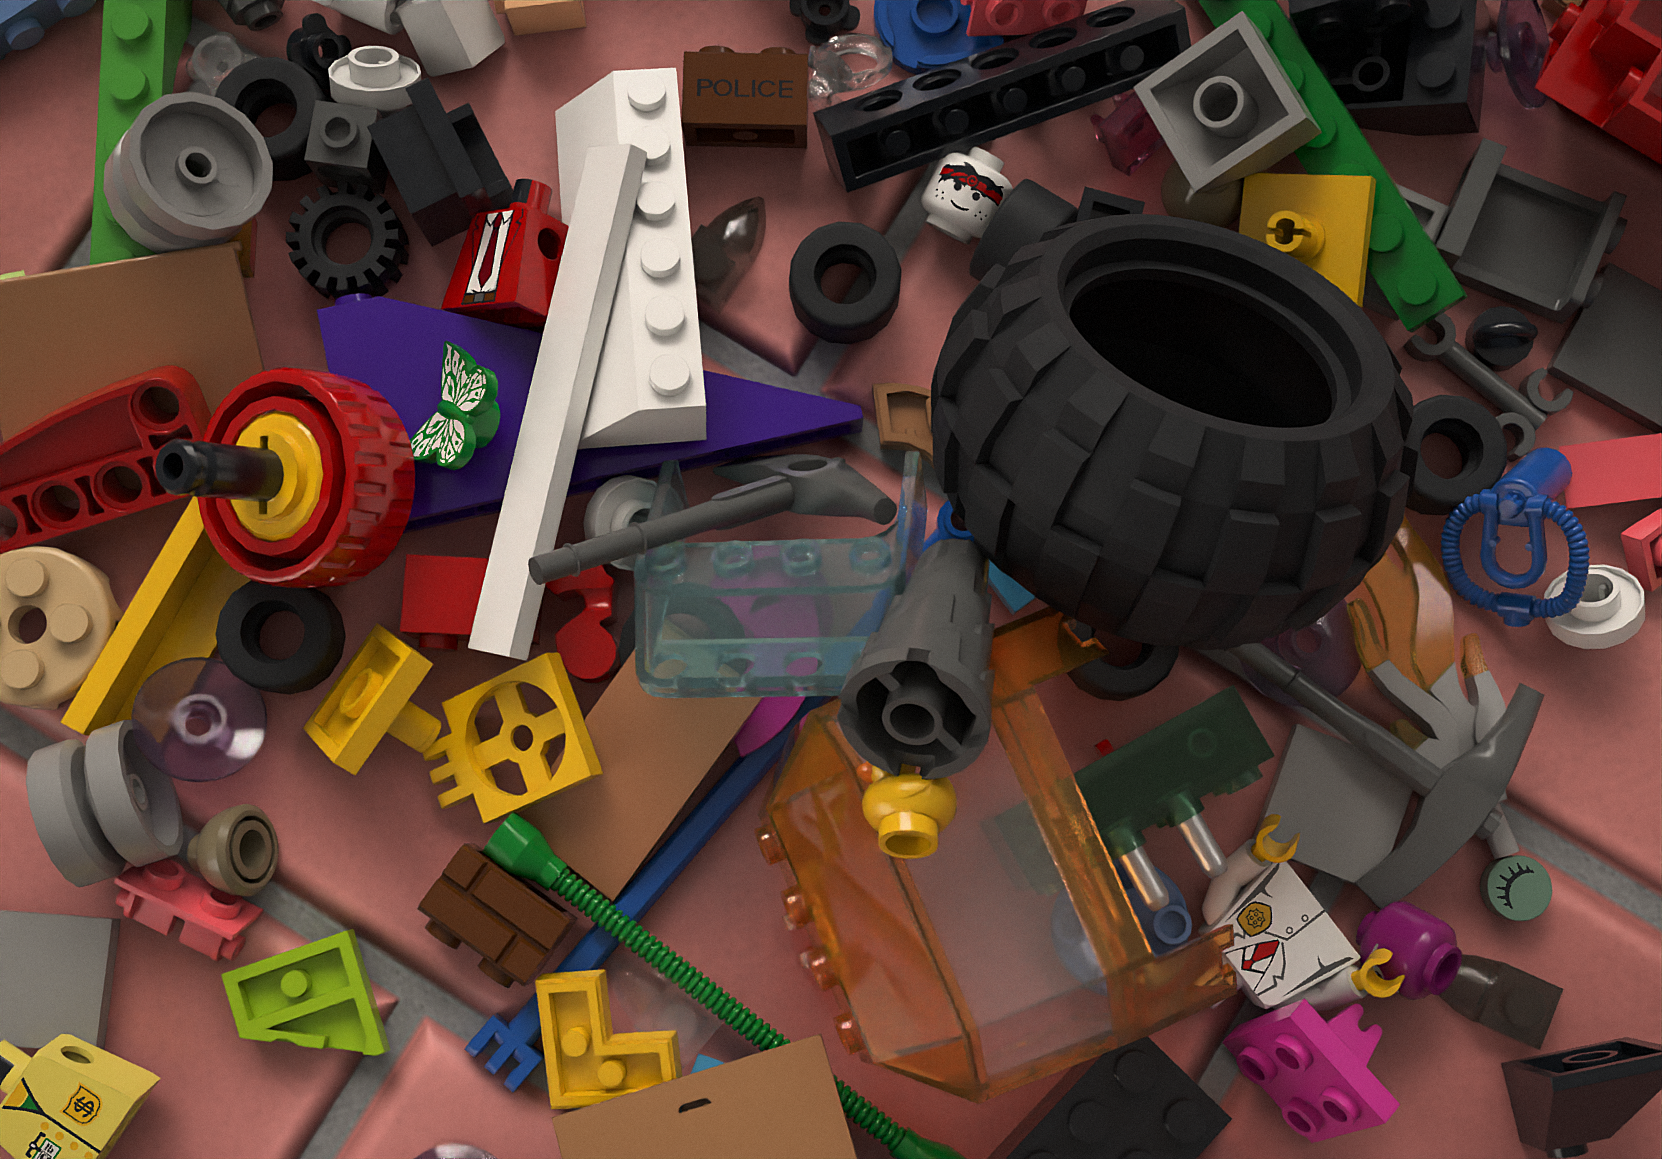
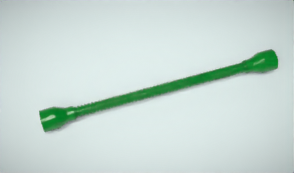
(525, 853)

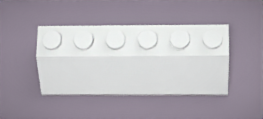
(650, 356)

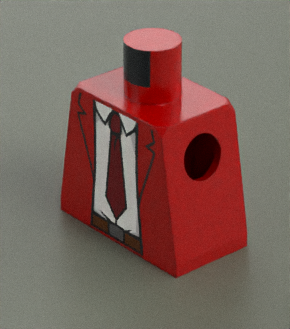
(509, 261)

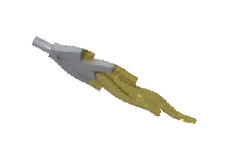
(1419, 662)

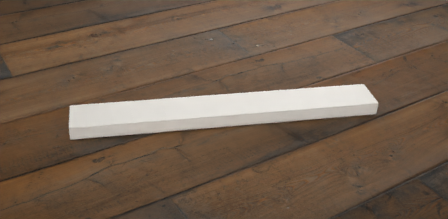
(558, 398)

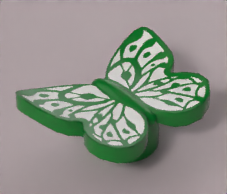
(464, 417)

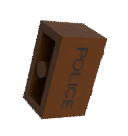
(745, 98)

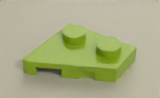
(309, 998)

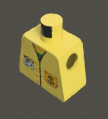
(68, 1099)

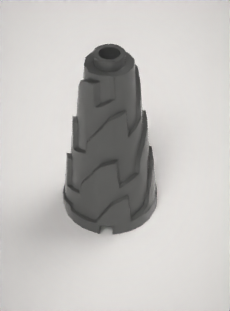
(925, 676)

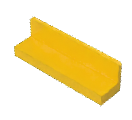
(166, 621)

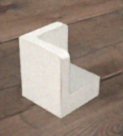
(451, 33)

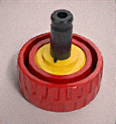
(298, 478)

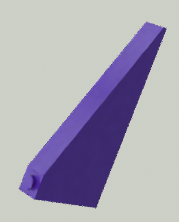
(400, 355)

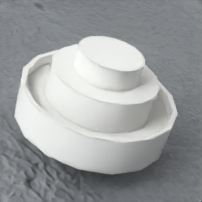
(374, 79)
(616, 507)
(1607, 612)

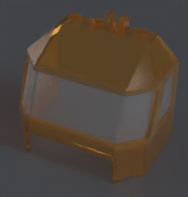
(1006, 940)

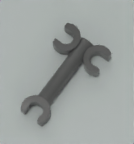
(1521, 409)

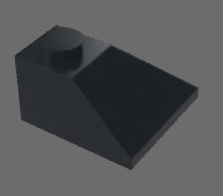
(1581, 1093)

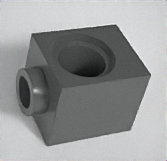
(343, 147)

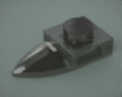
(727, 251)
(1503, 999)

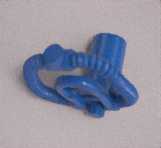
(1522, 500)

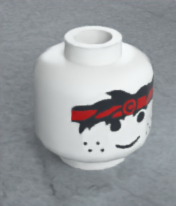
(965, 194)

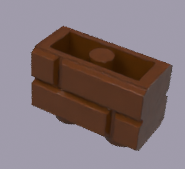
(495, 916)

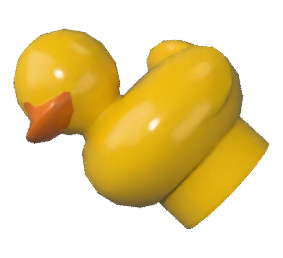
(907, 809)

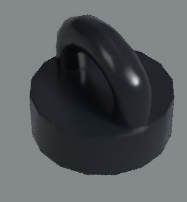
(1500, 337)

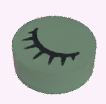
(1516, 888)

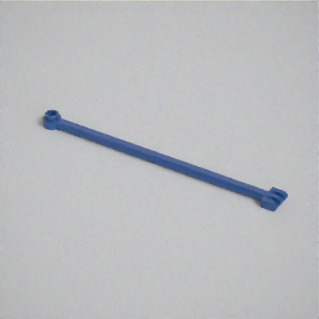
(656, 876)

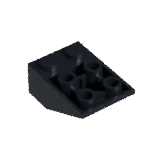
(1412, 73)

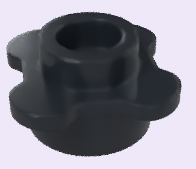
(821, 27)
(304, 48)

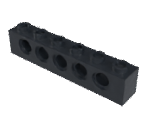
(999, 90)

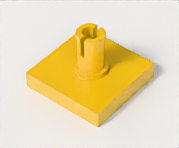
(1314, 220)
(372, 701)

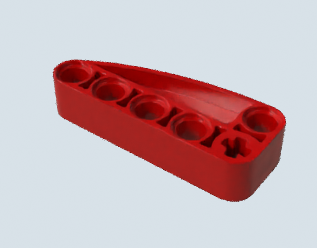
(83, 446)

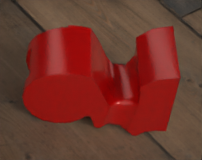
(584, 642)

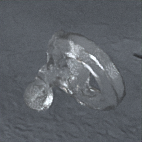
(834, 76)

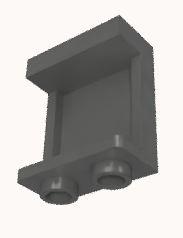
(1527, 236)

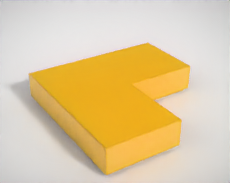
(584, 1055)

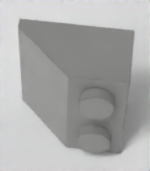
(1227, 106)

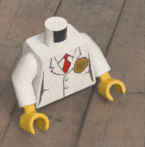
(1282, 935)

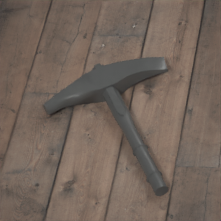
(770, 486)
(1452, 799)

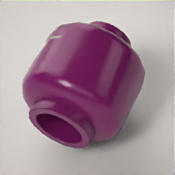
(1420, 944)

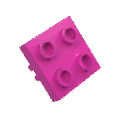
(1315, 1068)

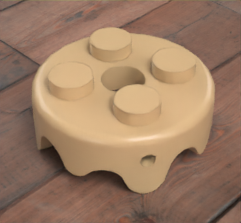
(78, 617)

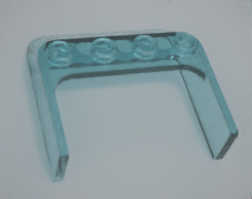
(770, 611)

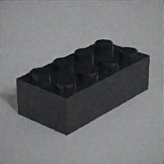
(1119, 1108)

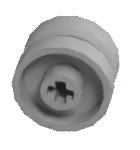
(187, 173)
(102, 805)

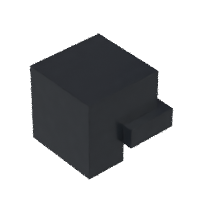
(440, 164)

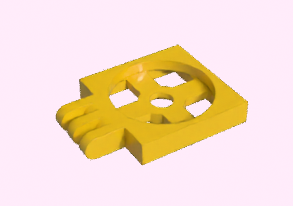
(472, 760)

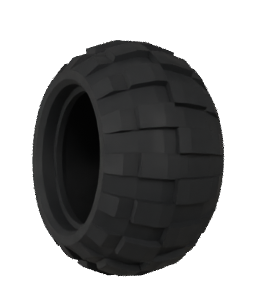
(1172, 431)

